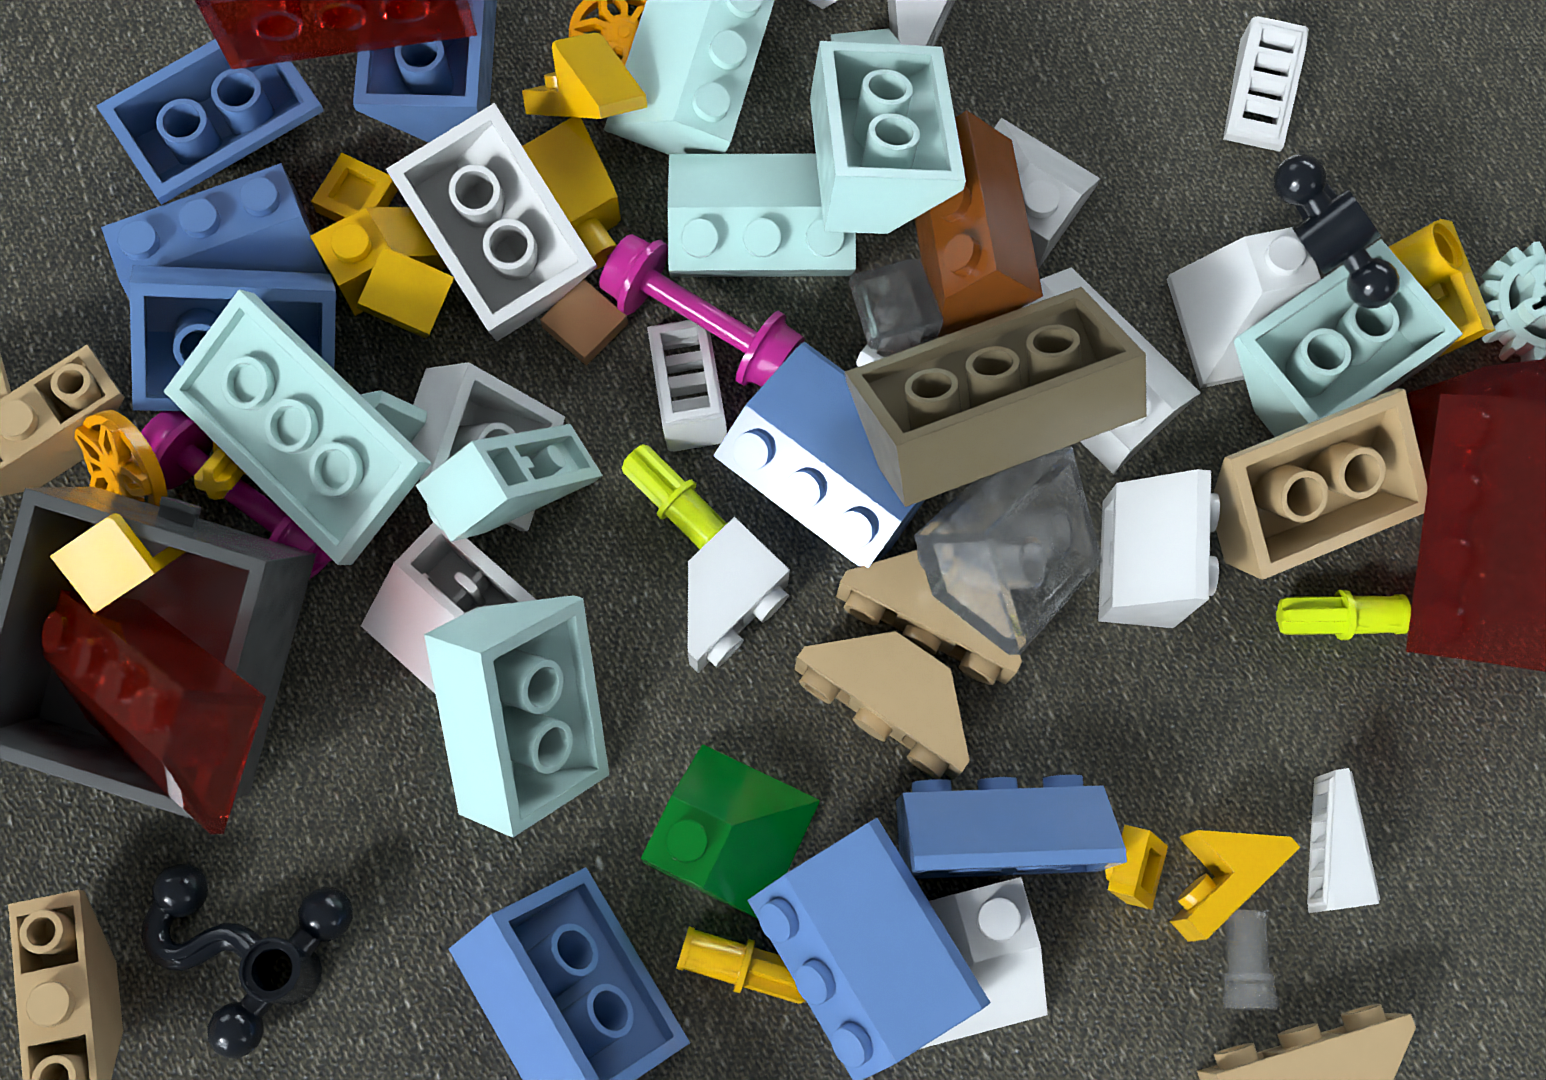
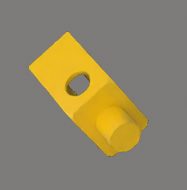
(578, 183)

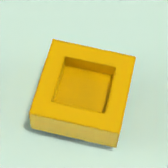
(352, 187)
(1139, 877)

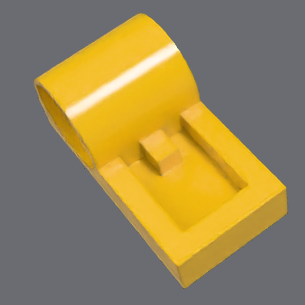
(1442, 269)

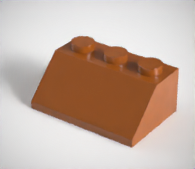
(980, 240)

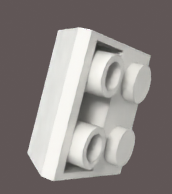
(1158, 549)
(431, 587)

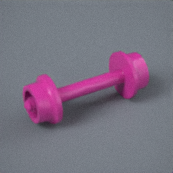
(636, 272)
(184, 449)

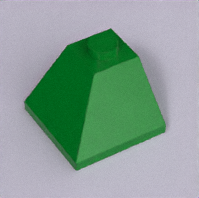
(729, 829)

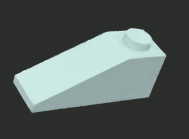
(505, 479)

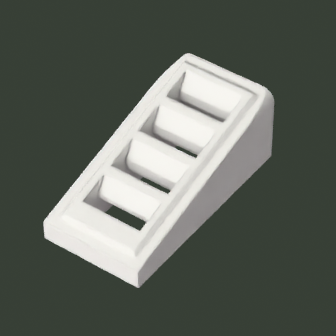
(1274, 47)
(694, 420)
(1339, 850)

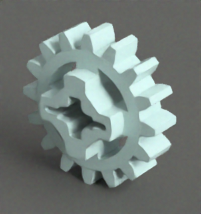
(1512, 294)

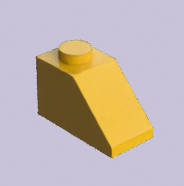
(355, 242)

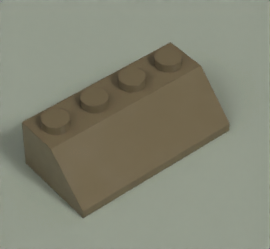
(998, 394)

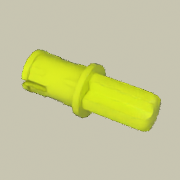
(672, 495)
(1343, 615)

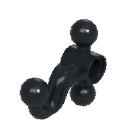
(1336, 230)
(239, 1025)

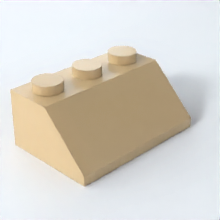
(1320, 486)

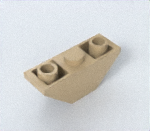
(43, 416)
(901, 596)
(894, 693)
(64, 989)
(1363, 1049)

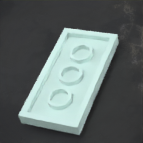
(296, 428)

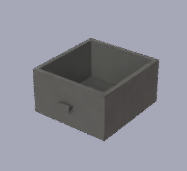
(224, 593)

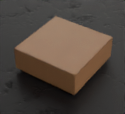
(584, 321)

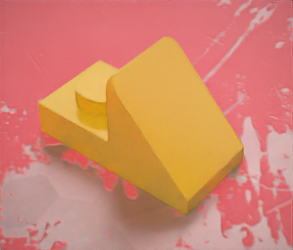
(586, 82)
(1240, 868)

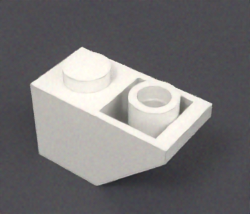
(727, 588)

